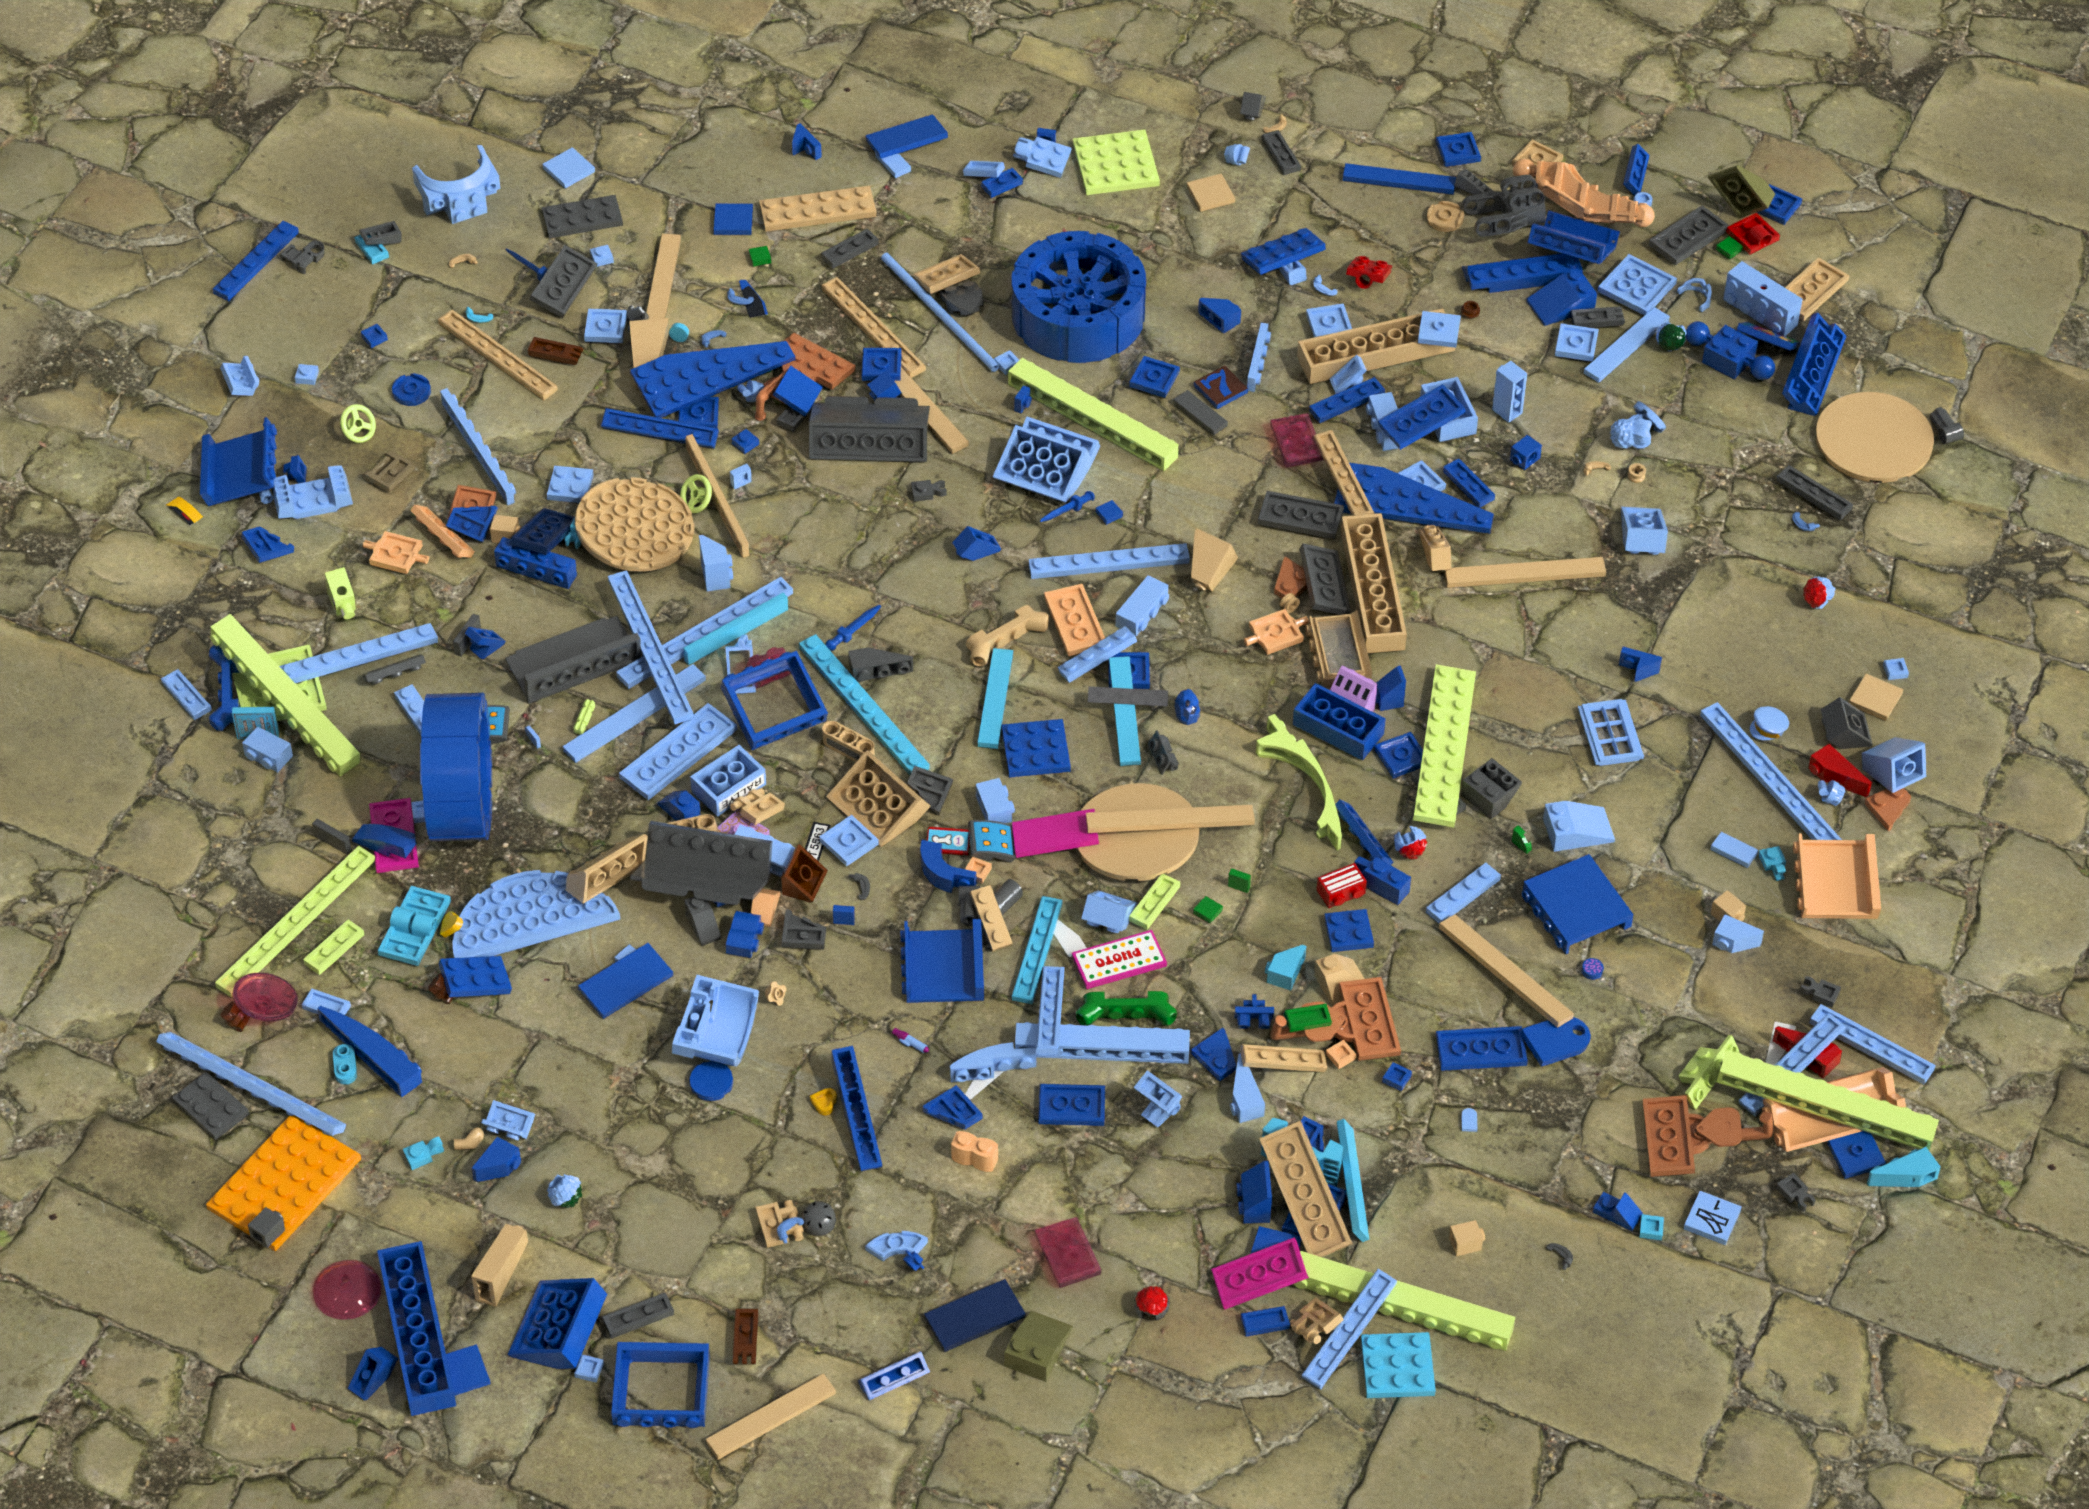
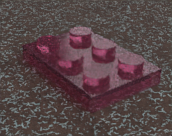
(1296, 440)
(1068, 1252)

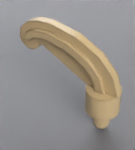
(1280, 126)
(461, 258)
(1594, 465)

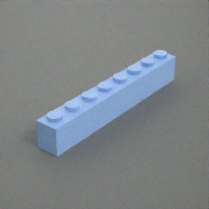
(1112, 1043)

